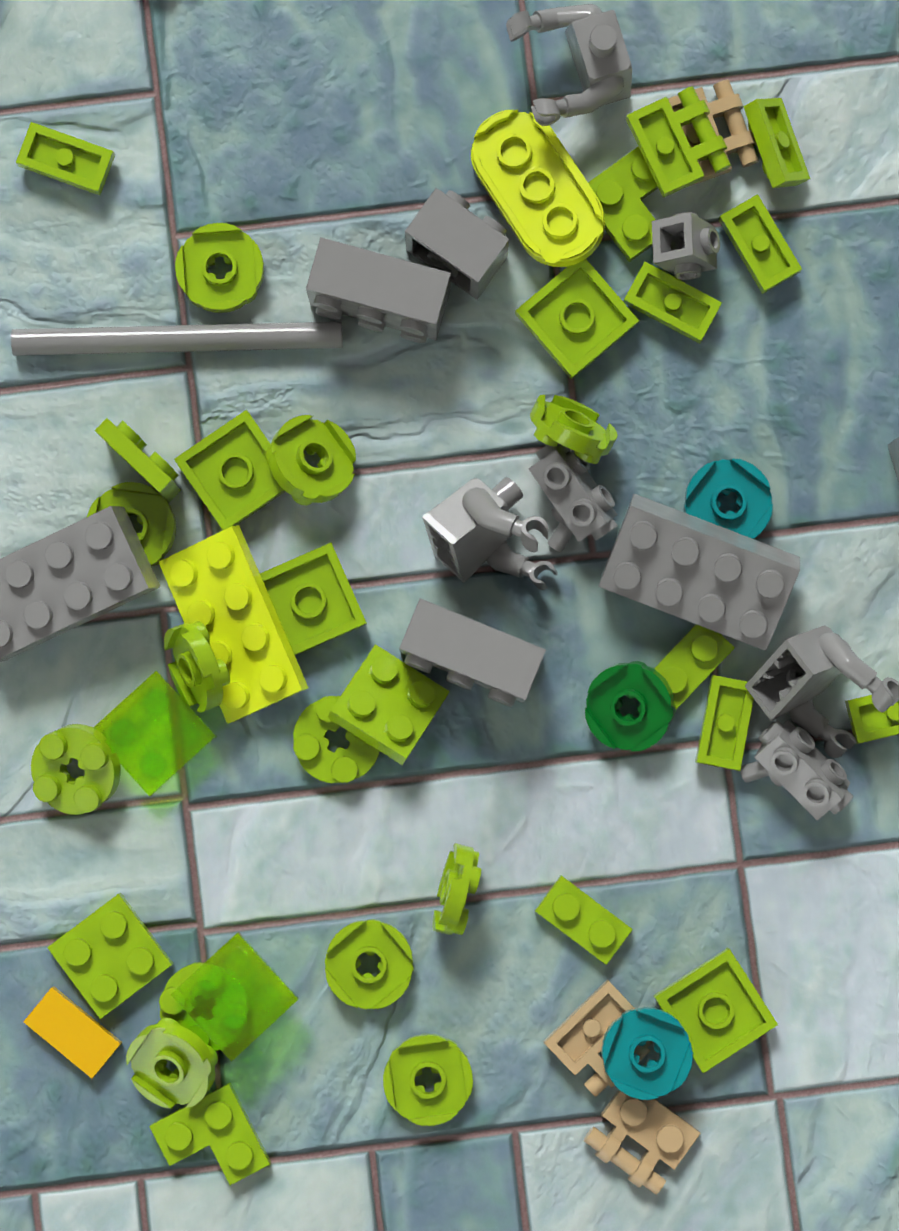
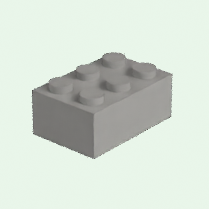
(378, 290)
(470, 653)

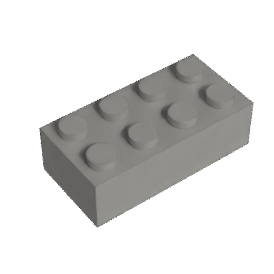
(700, 572)
(71, 579)

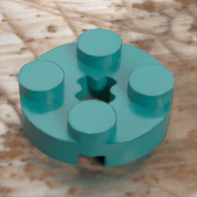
(728, 477)
(659, 1076)

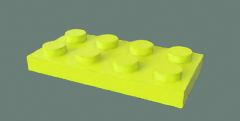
(225, 592)

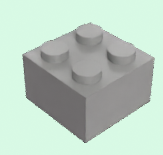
(457, 241)

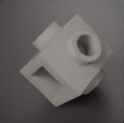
(685, 245)

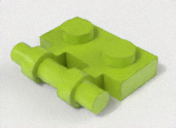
(665, 146)

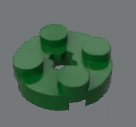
(637, 682)

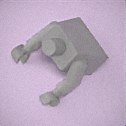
(597, 54)
(474, 529)
(804, 670)

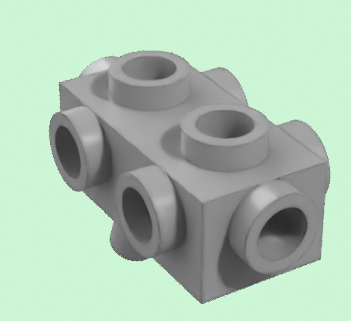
(577, 500)
(796, 764)

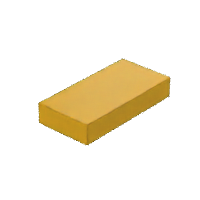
(72, 1032)

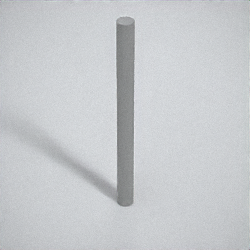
(176, 338)

